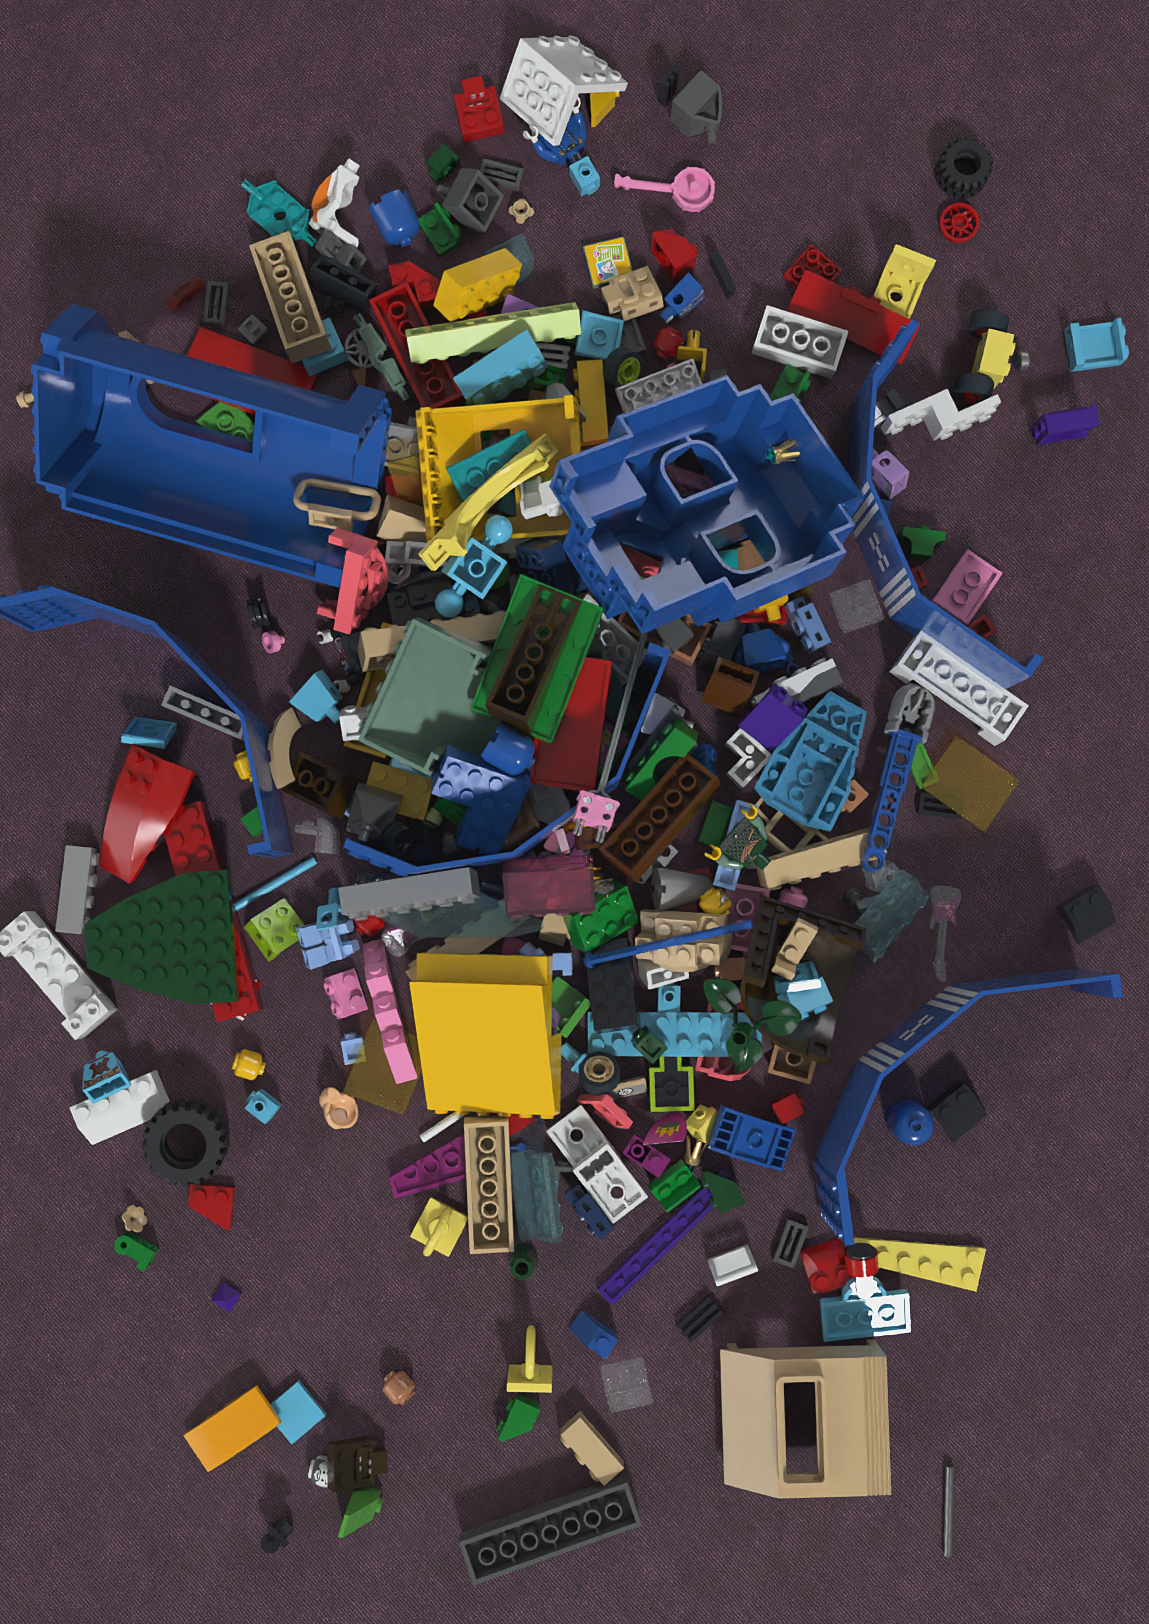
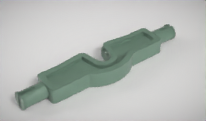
(375, 348)

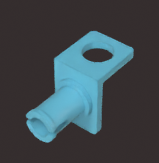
(332, 910)
(573, 1057)

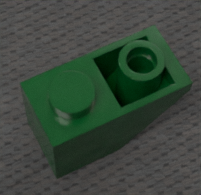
(724, 1190)

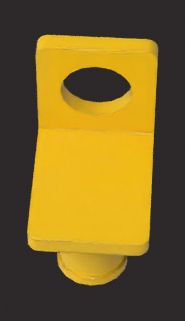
(693, 351)

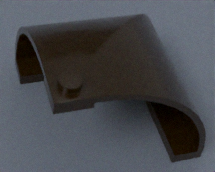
(832, 955)

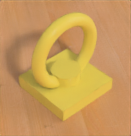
(439, 1227)
(530, 1375)

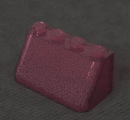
(549, 886)

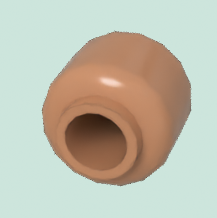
(398, 1387)

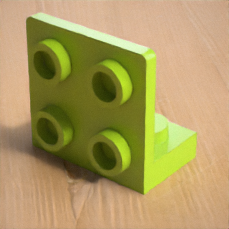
(274, 929)

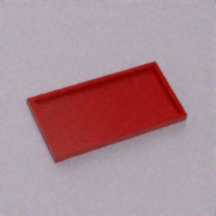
(246, 358)
(576, 750)

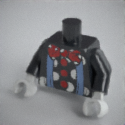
(349, 656)

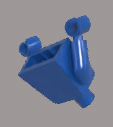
(764, 651)

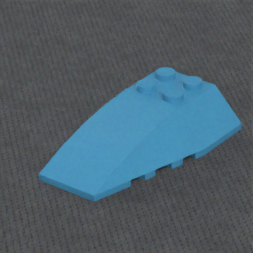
(815, 764)

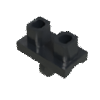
(276, 1535)

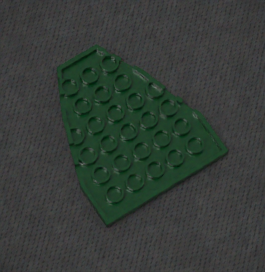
(171, 939)

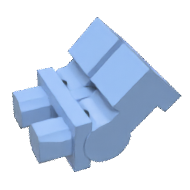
(335, 943)
(560, 960)

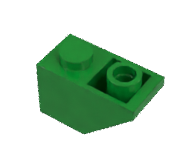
(520, 1417)

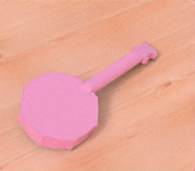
(691, 188)

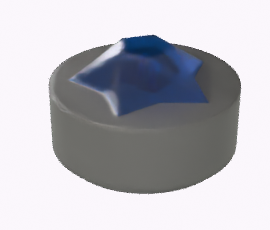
(1021, 360)

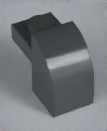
(339, 252)

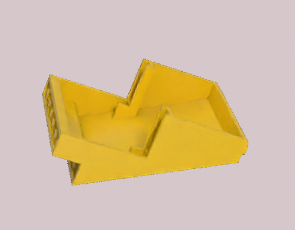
(487, 1034)

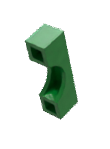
(676, 741)

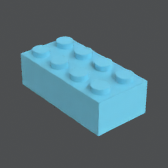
(502, 371)

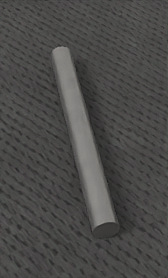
(948, 1510)

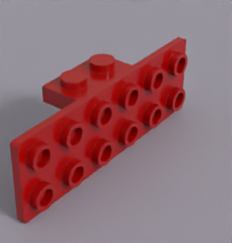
(863, 317)

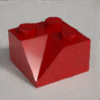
(673, 254)

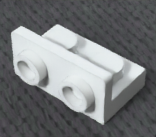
(350, 721)

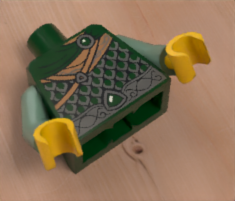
(743, 843)

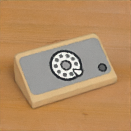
(629, 1087)

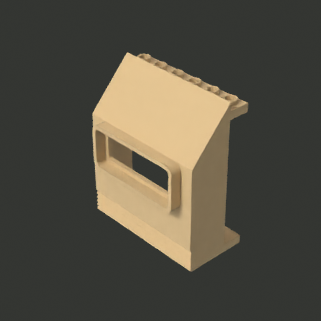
(849, 1419)

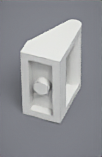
(732, 1265)

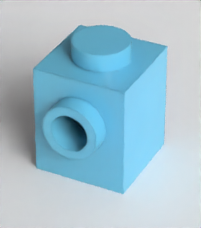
(584, 176)
(668, 998)
(262, 1105)

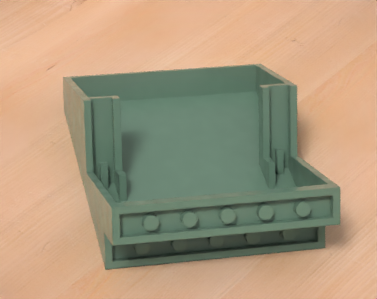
(429, 698)

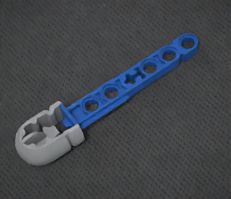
(903, 741)

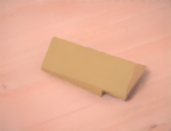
(402, 521)

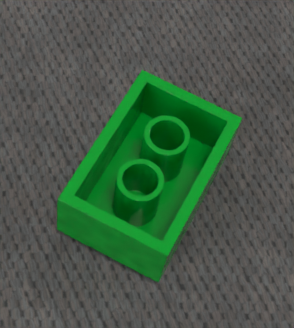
(612, 917)

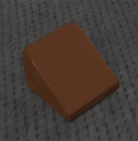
(361, 376)

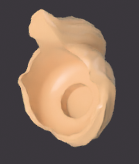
(338, 1108)

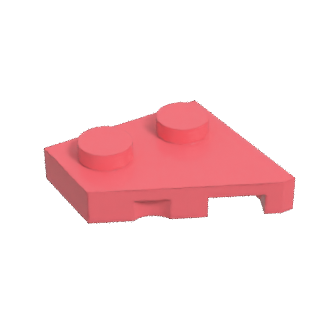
(607, 1109)

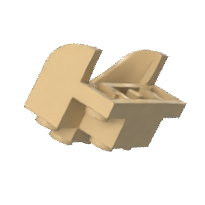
(689, 956)

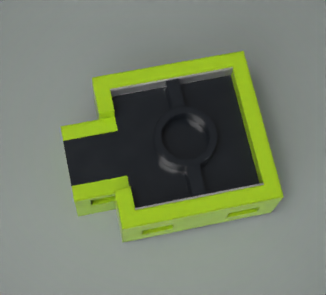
(671, 1085)

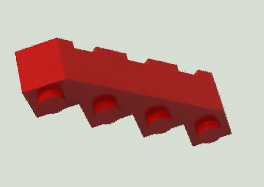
(424, 285)

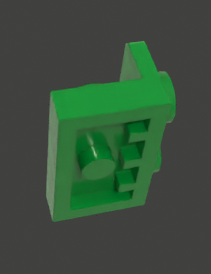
(439, 230)
(791, 382)
(674, 1185)

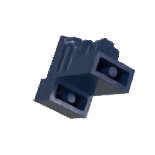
(550, 565)

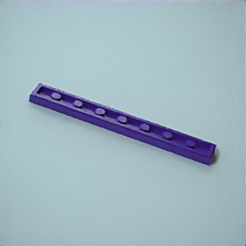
(658, 1244)

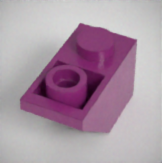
(647, 1155)

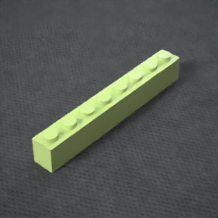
(492, 332)

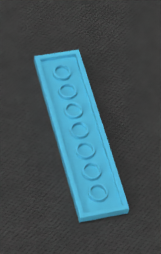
(682, 1032)

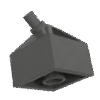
(698, 107)
(472, 199)
(372, 811)

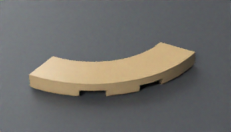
(279, 744)

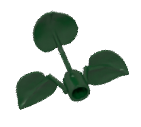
(742, 1049)

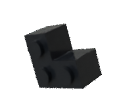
(721, 644)

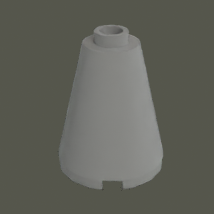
(677, 888)

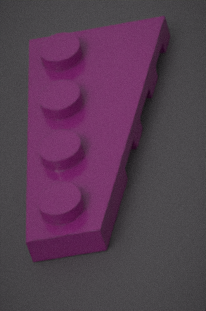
(432, 1170)

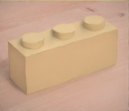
(591, 1448)

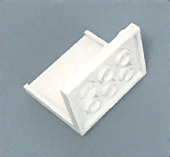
(549, 77)

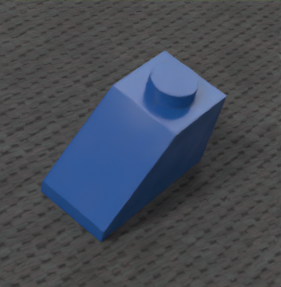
(594, 1334)

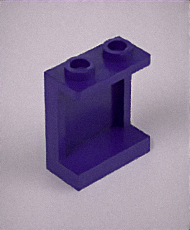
(773, 718)

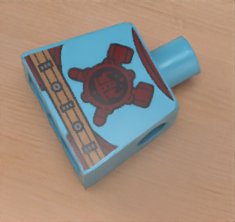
(104, 1077)

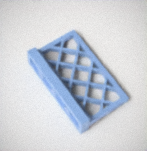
(725, 877)

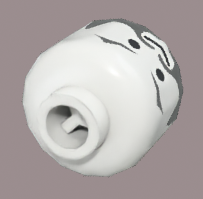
(318, 1471)

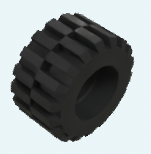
(968, 152)

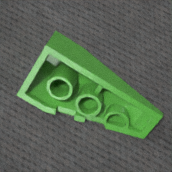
(361, 1509)

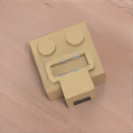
(632, 294)

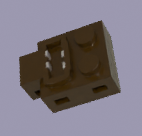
(354, 1463)

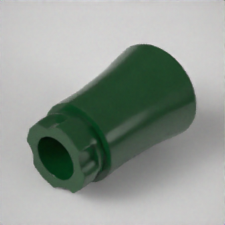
(526, 1254)

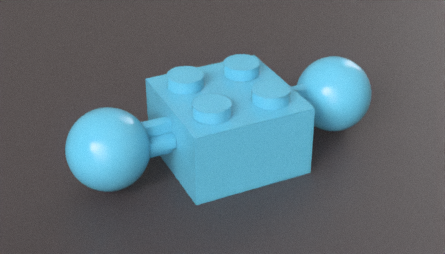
(476, 569)

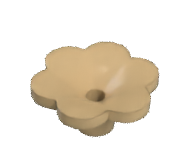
(134, 1218)

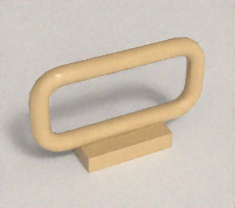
(335, 517)

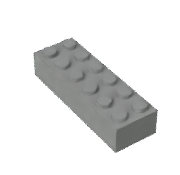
(409, 893)

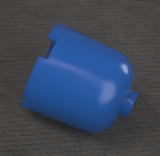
(395, 218)
(510, 750)
(909, 1122)

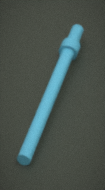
(274, 883)

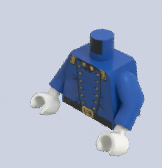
(571, 143)

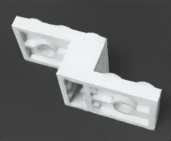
(940, 415)
(597, 1164)

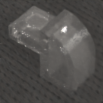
(326, 835)

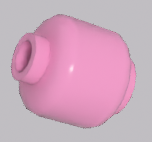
(793, 896)

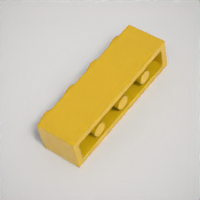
(592, 399)

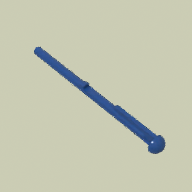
(590, 959)

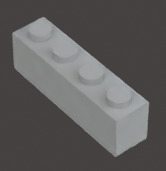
(203, 712)
(77, 889)

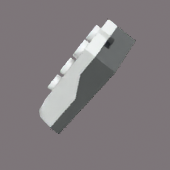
(808, 683)

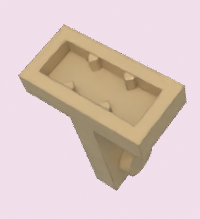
(793, 948)

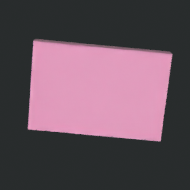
(966, 587)

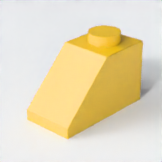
(601, 105)

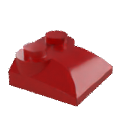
(825, 1266)

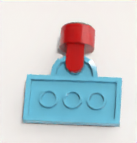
(864, 1304)

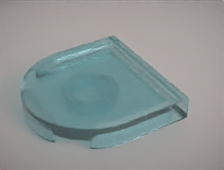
(519, 249)

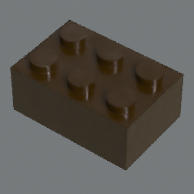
(321, 785)

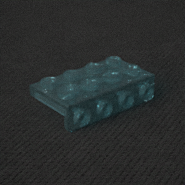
(891, 913)
(536, 1196)

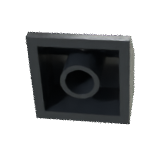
(1087, 913)
(957, 1110)

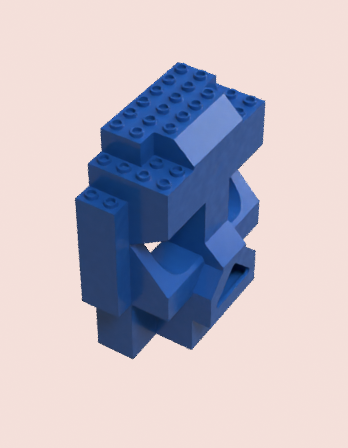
(623, 497)

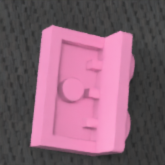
(345, 994)

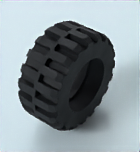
(177, 1168)

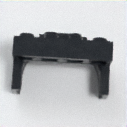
(423, 590)

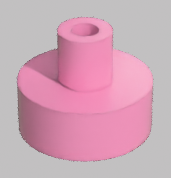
(272, 641)

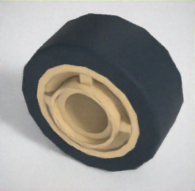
(602, 1083)

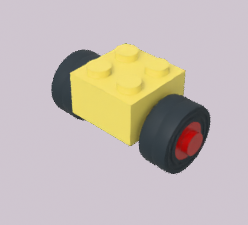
(990, 359)

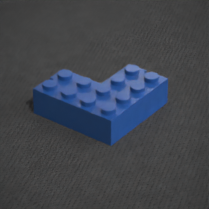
(488, 793)

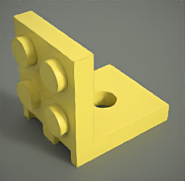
(905, 275)

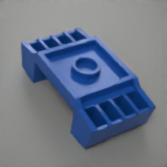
(751, 1138)

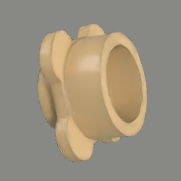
(519, 205)

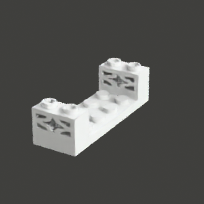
(960, 687)
(56, 973)

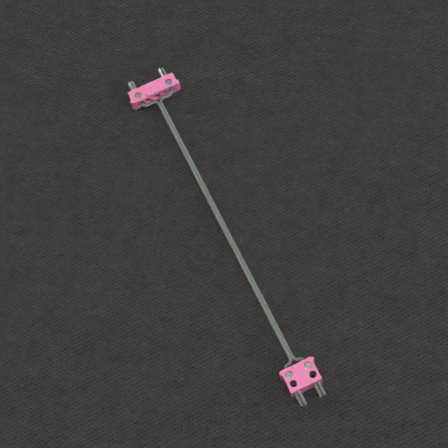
(593, 808)

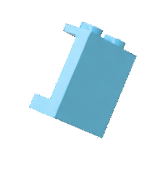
(1096, 345)

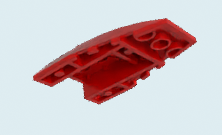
(142, 805)

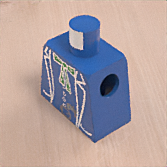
(686, 291)

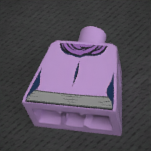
(888, 473)

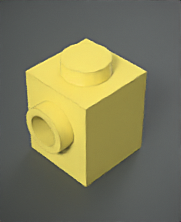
(702, 1122)

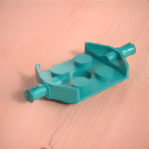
(268, 201)

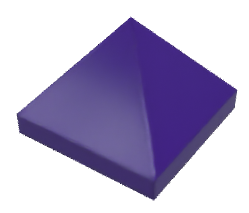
(226, 1296)

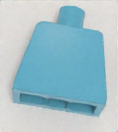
(318, 698)

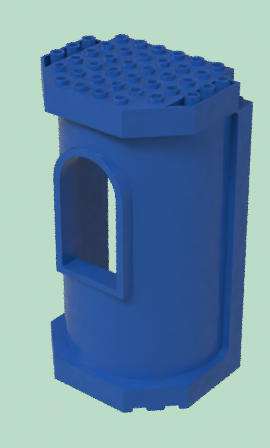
(141, 470)

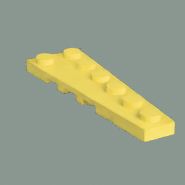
(936, 1262)

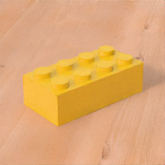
(477, 284)

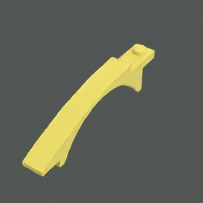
(459, 525)

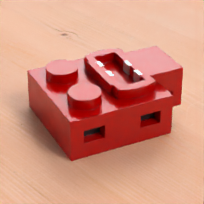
(478, 110)

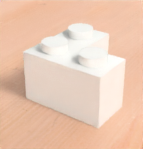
(751, 755)

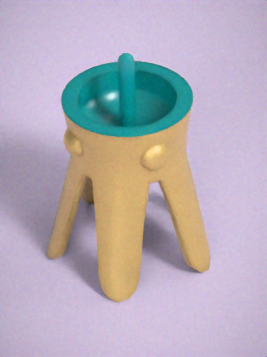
(779, 453)
(694, 1157)

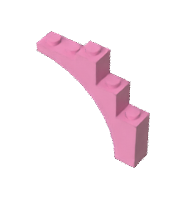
(387, 1012)

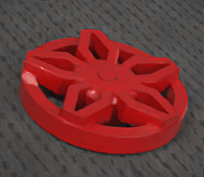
(959, 222)

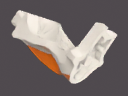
(332, 195)

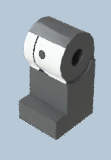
(886, 406)

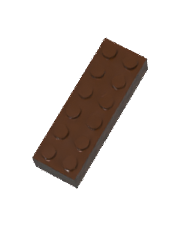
(660, 817)

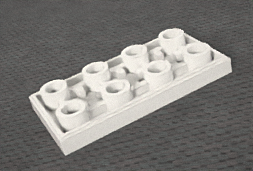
(658, 386)

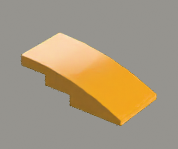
(232, 1428)

